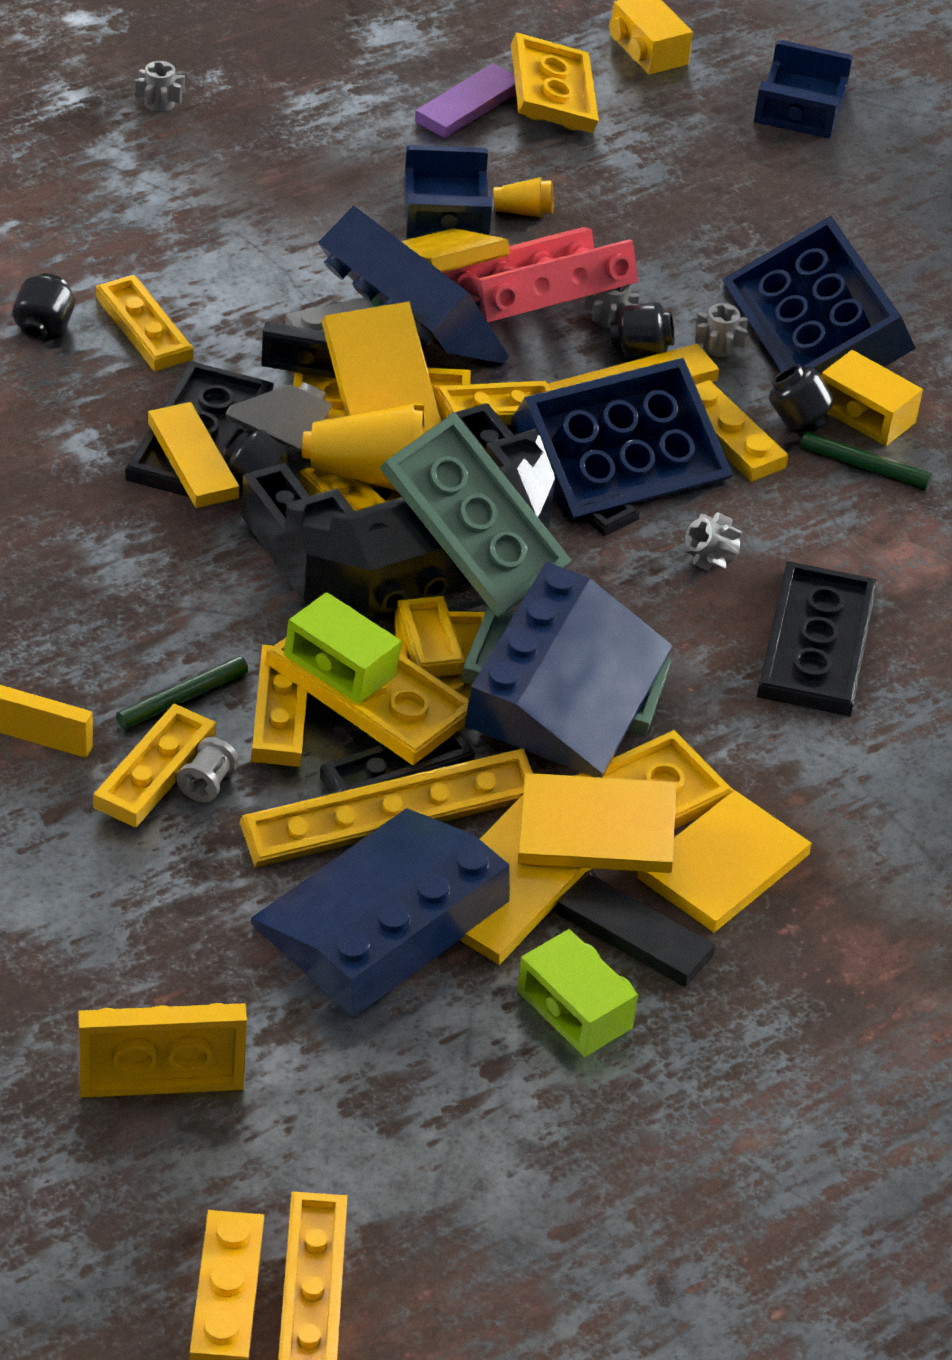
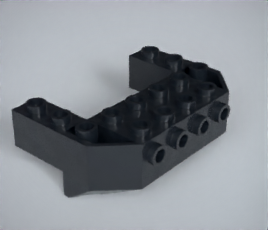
(385, 549)

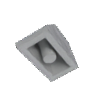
(282, 413)

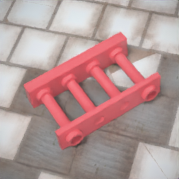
(547, 273)

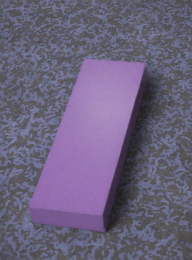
(467, 101)

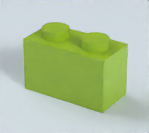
(342, 648)
(577, 992)

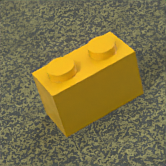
(651, 34)
(872, 397)

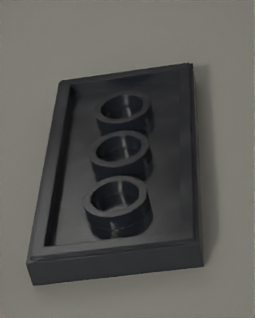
(211, 394)
(817, 638)

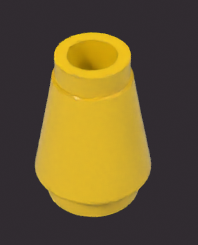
(525, 198)

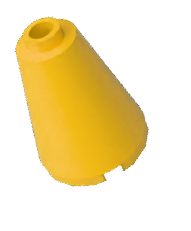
(362, 442)

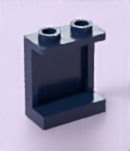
(803, 89)
(446, 190)

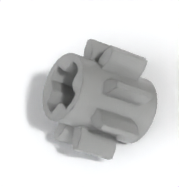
(159, 86)
(608, 304)
(721, 330)
(712, 541)

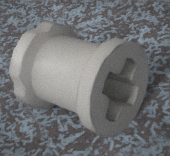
(207, 769)

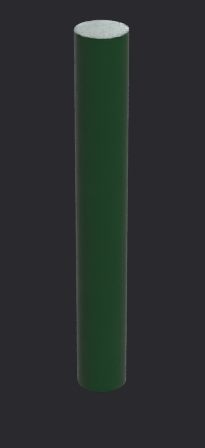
(866, 460)
(182, 692)

